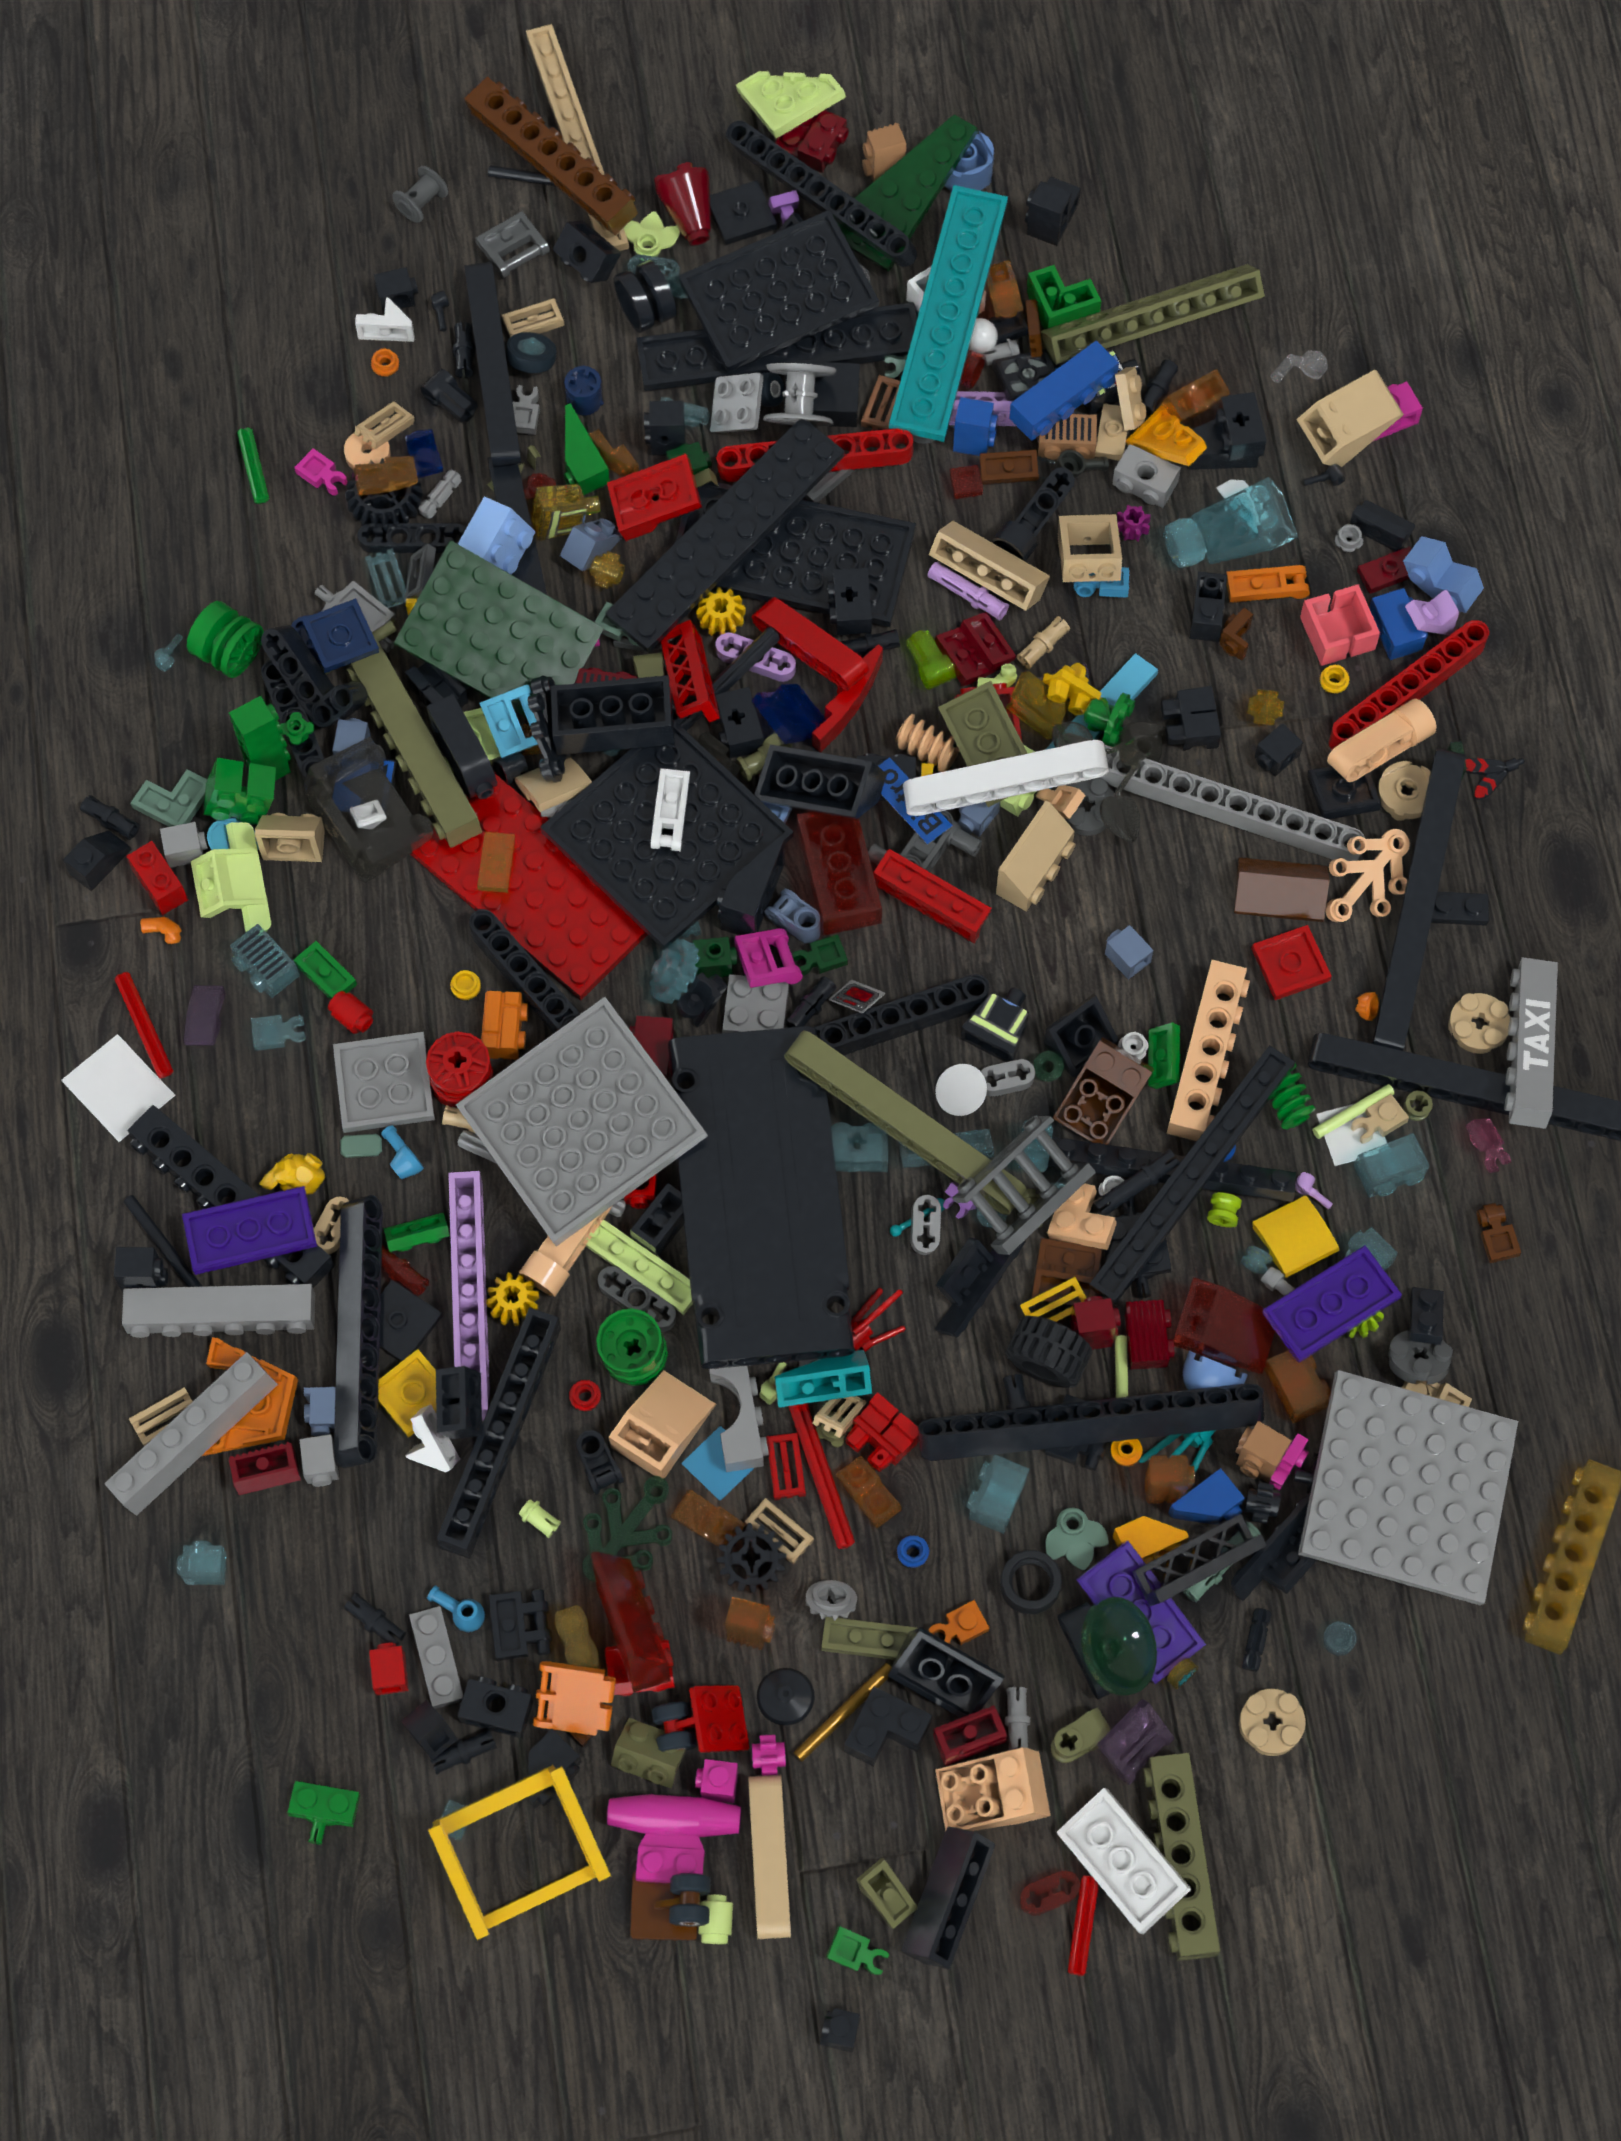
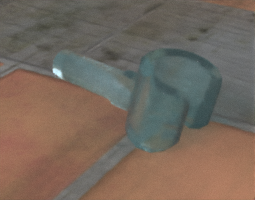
(163, 656)

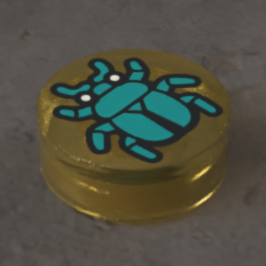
(1182, 1673)

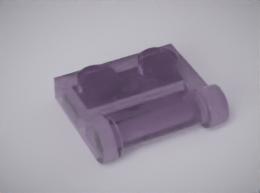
(1130, 1736)

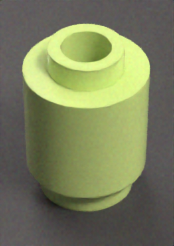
(719, 1921)

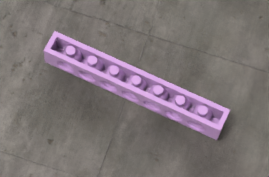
(469, 1277)

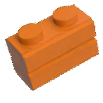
(503, 1024)

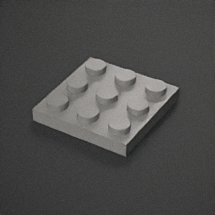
(383, 1082)

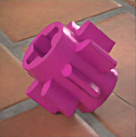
(768, 1755)

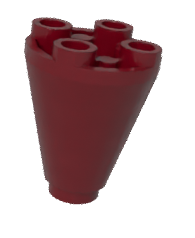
(687, 201)

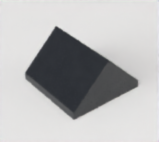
(1078, 1034)

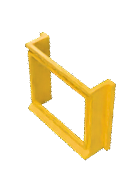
(495, 1802)

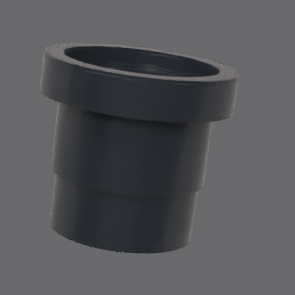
(510, 767)

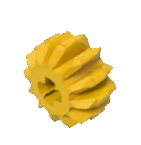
(731, 610)
(514, 1288)

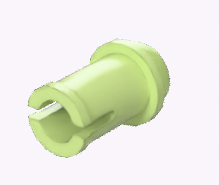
(539, 1518)

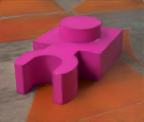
(318, 470)
(1294, 1457)

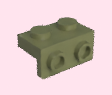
(639, 1754)

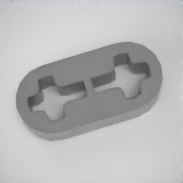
(1009, 1083)
(918, 1224)

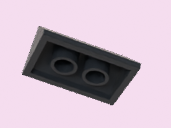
(944, 1673)

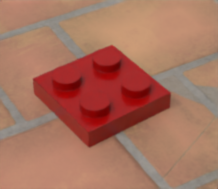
(1291, 962)

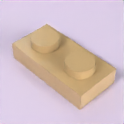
(1131, 405)

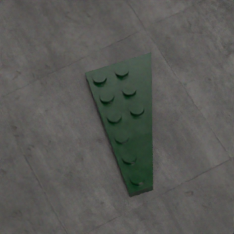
(913, 184)

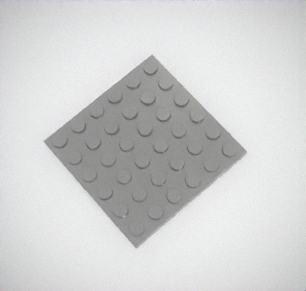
(581, 1121)
(1408, 1488)

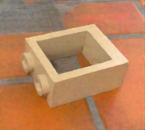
(1089, 531)

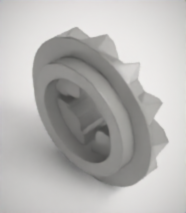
(838, 1591)

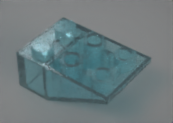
(1246, 523)

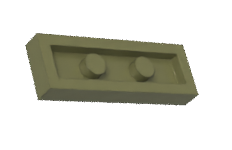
(863, 1638)

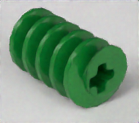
(1290, 1103)

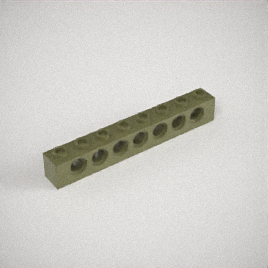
(1154, 312)

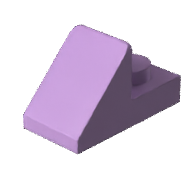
(1434, 616)

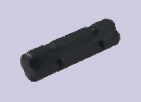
(1256, 1639)

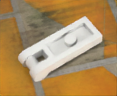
(670, 808)

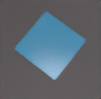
(709, 1466)

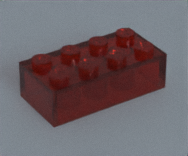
(839, 872)

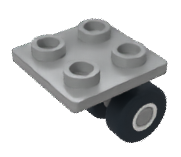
(739, 400)

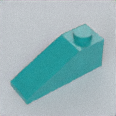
(825, 1380)

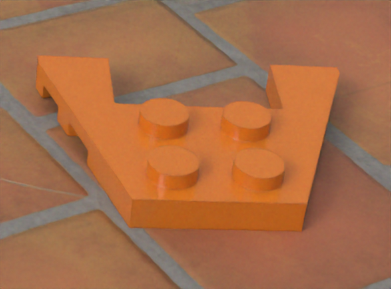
(266, 1420)

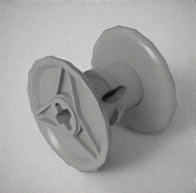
(799, 393)

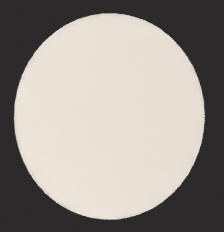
(961, 1089)

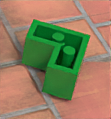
(1061, 303)

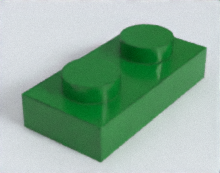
(324, 971)
(1164, 1055)
(406, 1235)

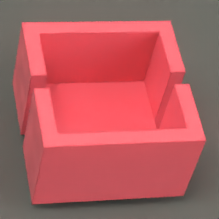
(1343, 629)

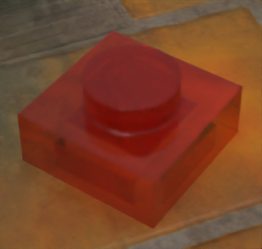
(966, 481)

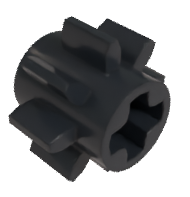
(1262, 1502)

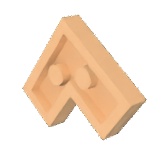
(1076, 1224)

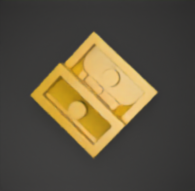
(1295, 1236)

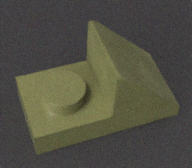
(886, 1893)

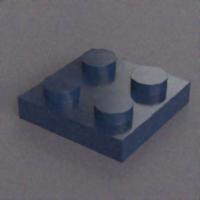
(340, 635)

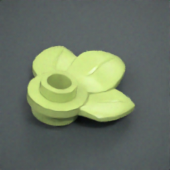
(651, 233)

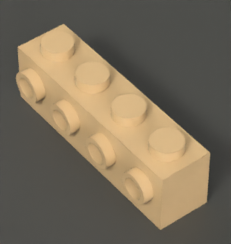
(989, 565)

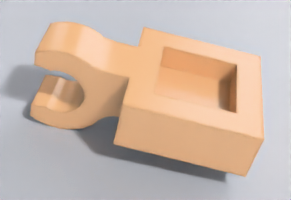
(1064, 799)

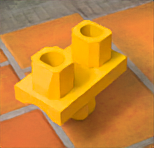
(1073, 684)

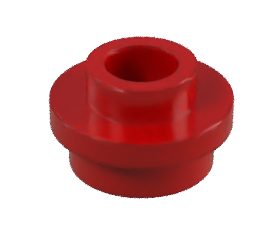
(585, 1386)

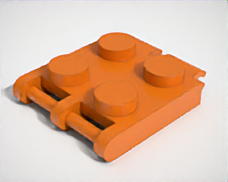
(575, 1699)

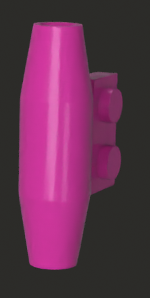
(672, 1831)

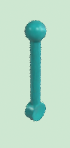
(896, 1230)

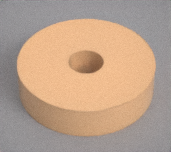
(356, 446)

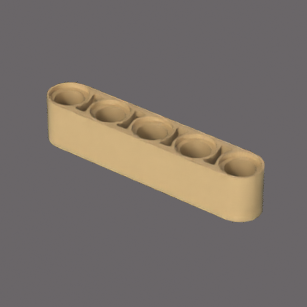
(769, 1857)

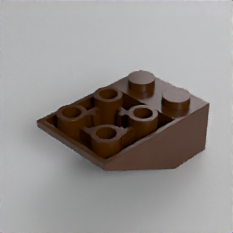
(1103, 1093)

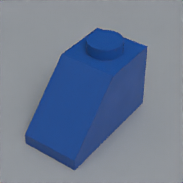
(1209, 1501)

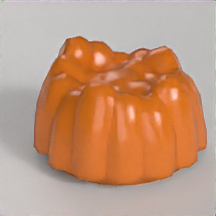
(1368, 1006)

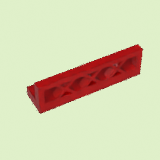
(700, 682)
(931, 895)

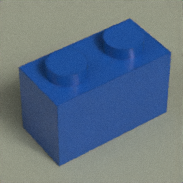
(974, 427)
(1395, 624)

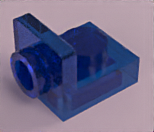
(425, 452)

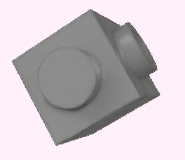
(183, 843)
(319, 1460)

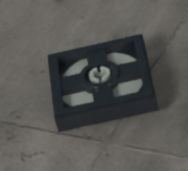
(1022, 372)

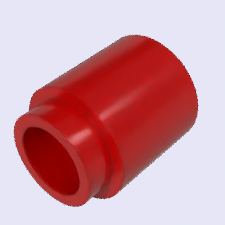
(351, 1012)

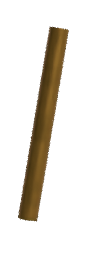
(841, 1713)

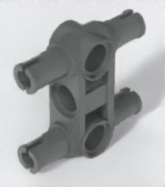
(926, 854)

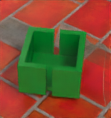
(228, 798)

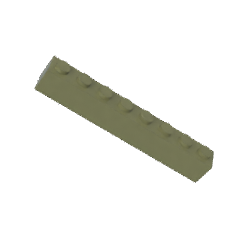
(415, 749)

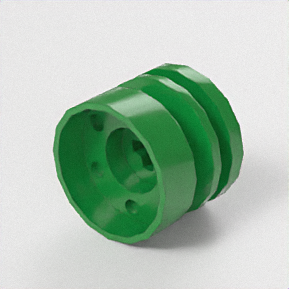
(224, 639)
(626, 1331)

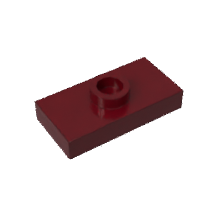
(1384, 571)

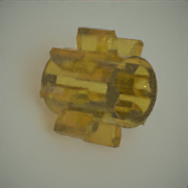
(607, 569)
(1265, 707)

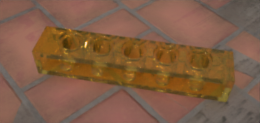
(1605, 1484)

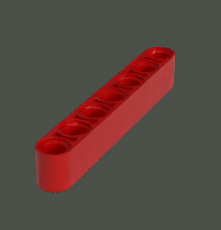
(853, 442)
(1417, 677)

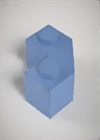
(1434, 571)

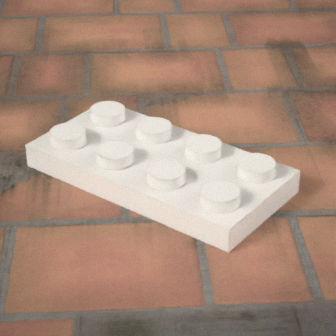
(1123, 1860)

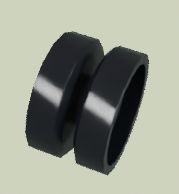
(644, 296)

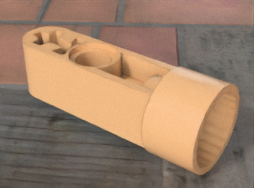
(1383, 740)
(551, 1263)

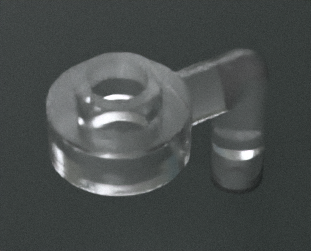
(1311, 363)

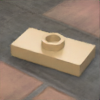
(1111, 433)

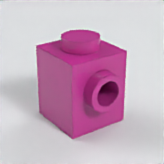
(717, 1780)

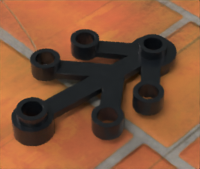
(551, 765)

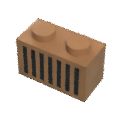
(1074, 433)

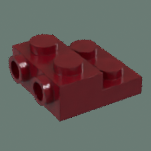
(816, 140)

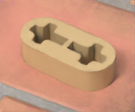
(327, 1222)

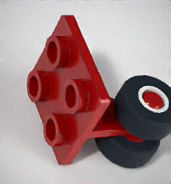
(716, 1718)

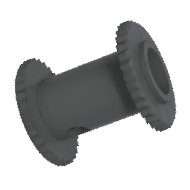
(420, 194)

